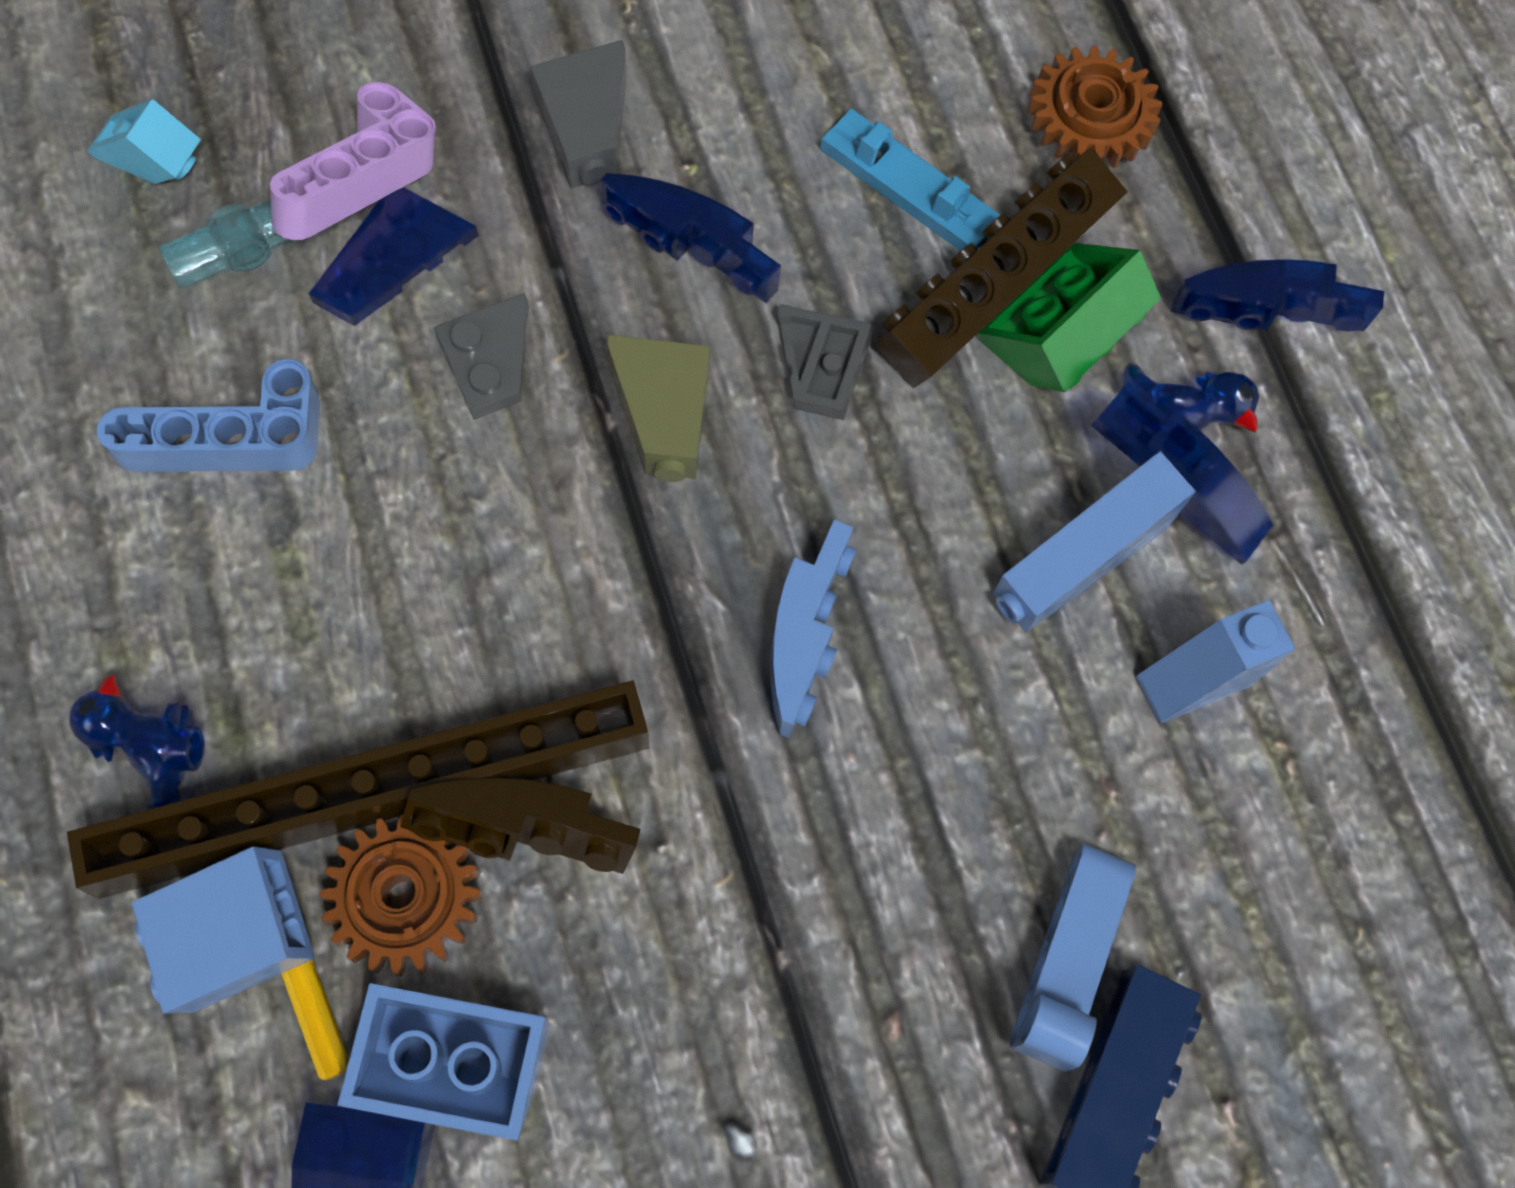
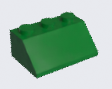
(1072, 314)

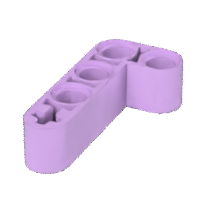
(386, 153)

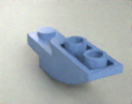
(799, 640)

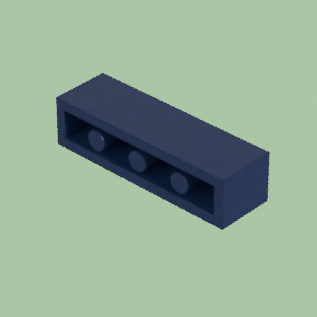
(1124, 1083)

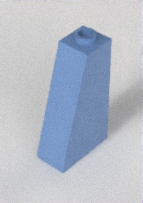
(1094, 543)

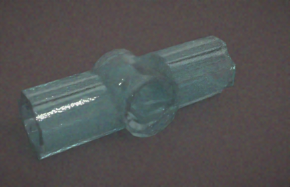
(233, 239)

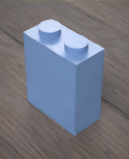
(221, 931)

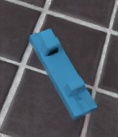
(908, 180)

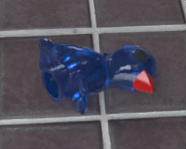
(1223, 397)
(153, 743)

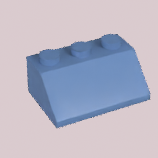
(444, 1062)

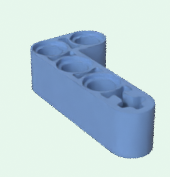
(144, 436)
(1057, 1004)

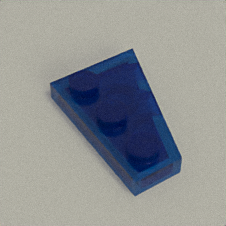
(386, 252)

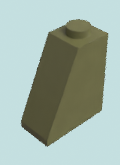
(663, 401)

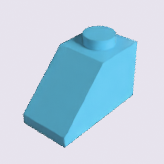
(146, 143)

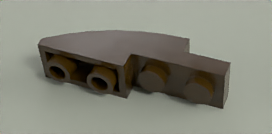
(499, 812)

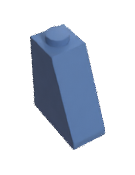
(1216, 662)

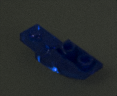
(682, 219)
(1260, 290)
(1223, 500)

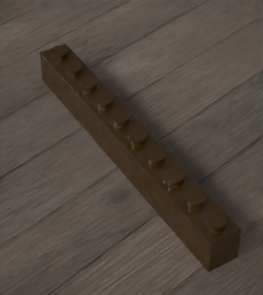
(352, 790)

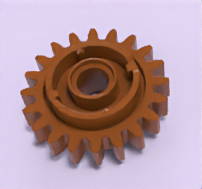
(1094, 106)
(407, 931)

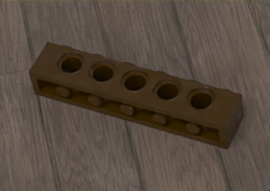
(1088, 192)

